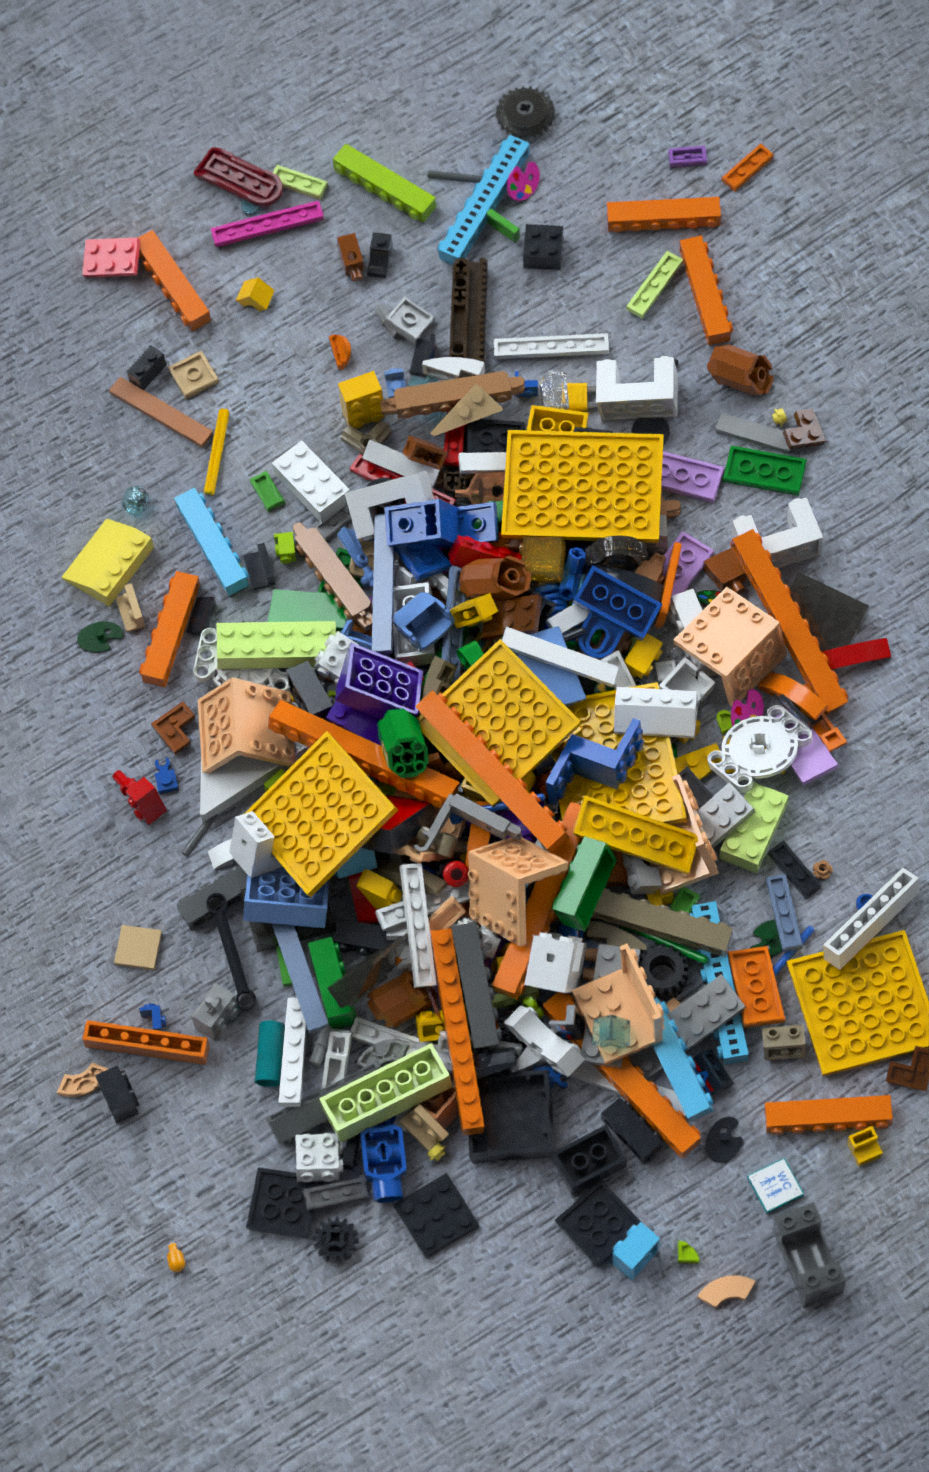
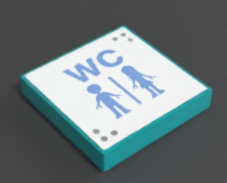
(775, 1185)

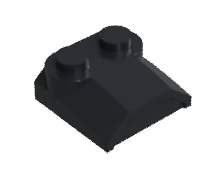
(492, 1061)

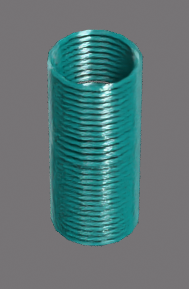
(269, 1053)

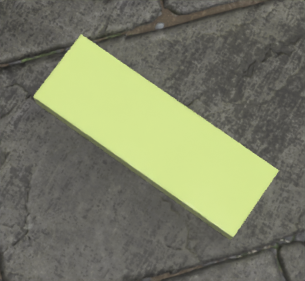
(301, 182)

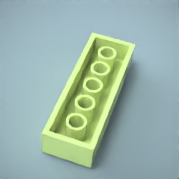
(271, 643)
(386, 1092)

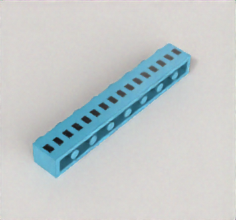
(485, 197)
(730, 1036)

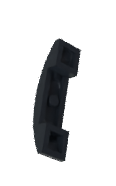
(641, 583)

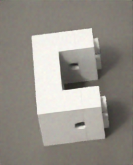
(637, 400)
(364, 501)
(792, 545)
(253, 845)
(555, 962)

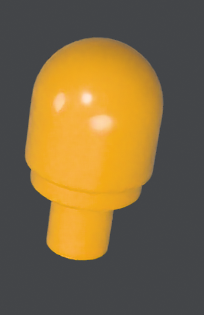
(175, 1258)

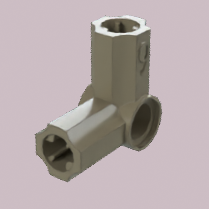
(359, 441)
(444, 843)

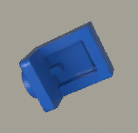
(531, 388)
(154, 1011)

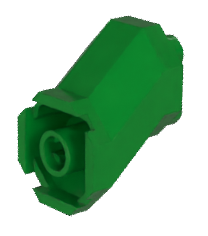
(403, 743)

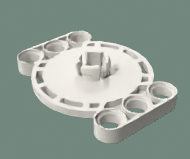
(256, 675)
(747, 750)

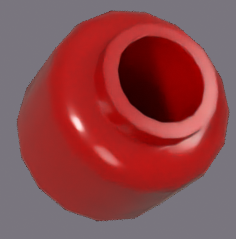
(456, 874)

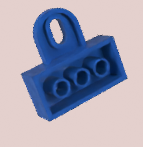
(614, 609)

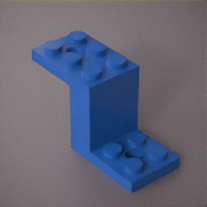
(440, 523)
(594, 762)

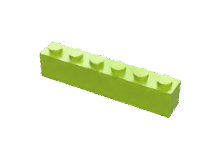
(384, 183)

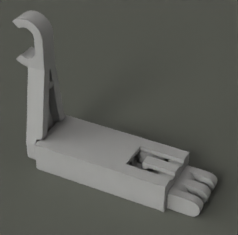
(473, 813)

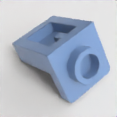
(394, 379)

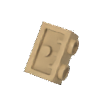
(130, 609)
(423, 1127)

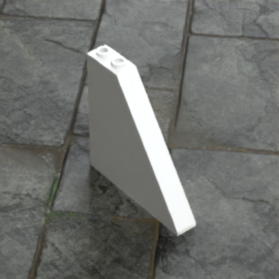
(237, 780)

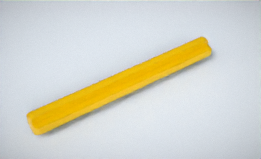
(216, 451)

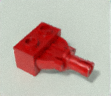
(142, 797)

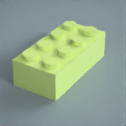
(751, 840)

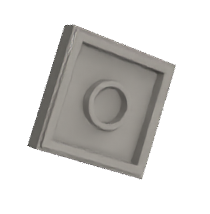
(409, 319)

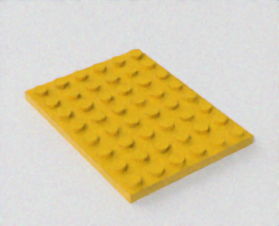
(582, 485)
(648, 783)

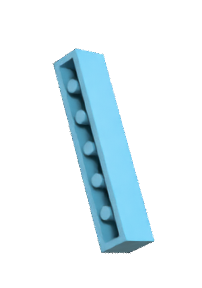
(211, 541)
(680, 1070)

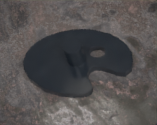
(723, 1146)

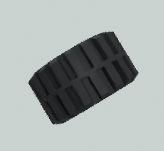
(669, 958)

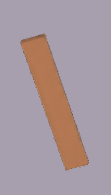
(161, 412)

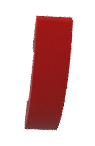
(858, 653)

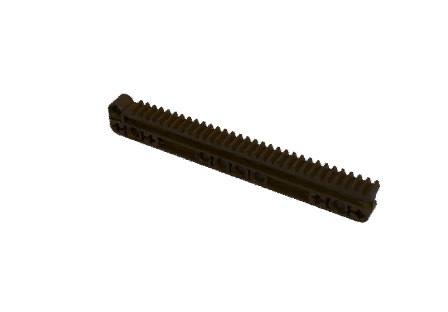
(466, 336)

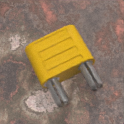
(578, 396)

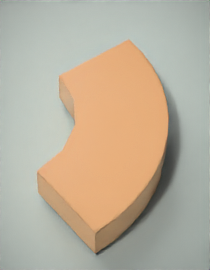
(82, 1083)
(726, 1288)

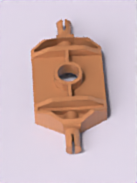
(481, 487)

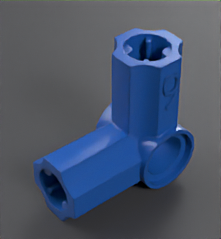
(572, 574)

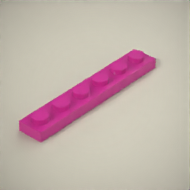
(267, 223)

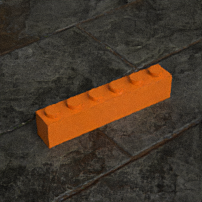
(663, 214)
(172, 281)
(705, 290)
(170, 629)
(146, 1042)
(828, 1114)

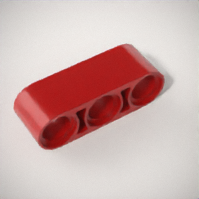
(364, 909)

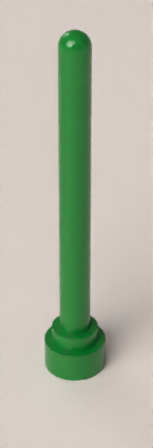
(684, 950)

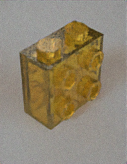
(543, 557)

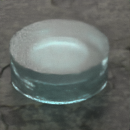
(249, 209)

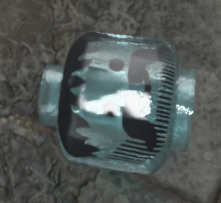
(135, 500)

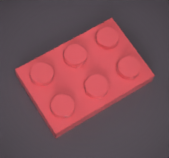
(111, 257)

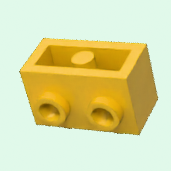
(473, 611)
(642, 656)
(429, 1026)

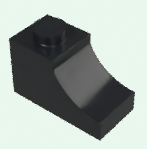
(380, 254)

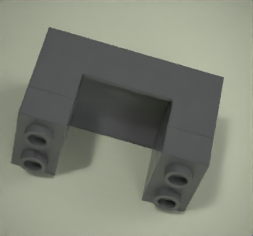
(807, 1255)

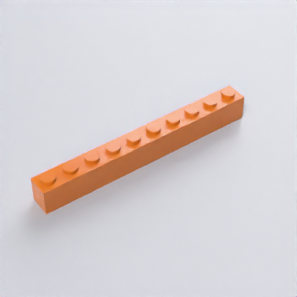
(795, 630)
(308, 728)
(493, 773)
(539, 913)
(457, 1032)
(637, 1090)

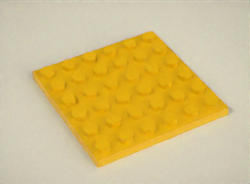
(509, 711)
(321, 813)
(866, 1008)

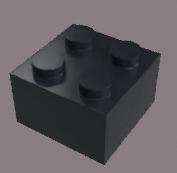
(543, 247)
(118, 1094)

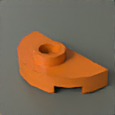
(341, 350)

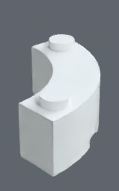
(545, 1043)

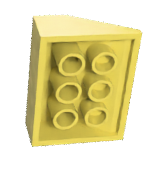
(109, 561)

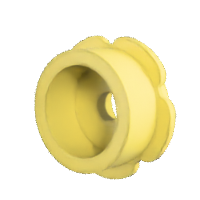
(779, 417)
(436, 1152)

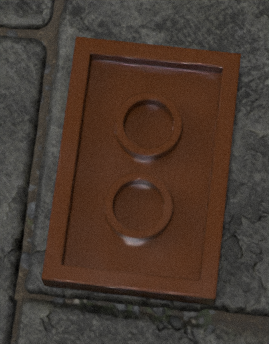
(516, 613)

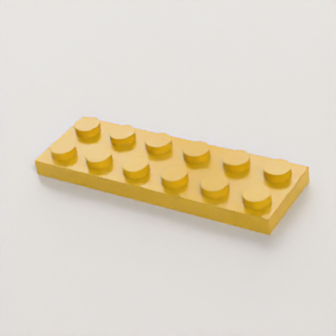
(636, 834)

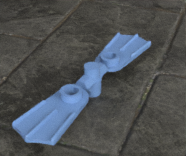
(354, 548)

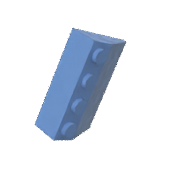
(562, 683)
(280, 900)

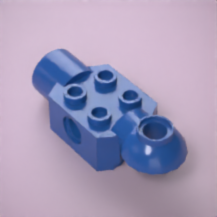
(384, 1160)

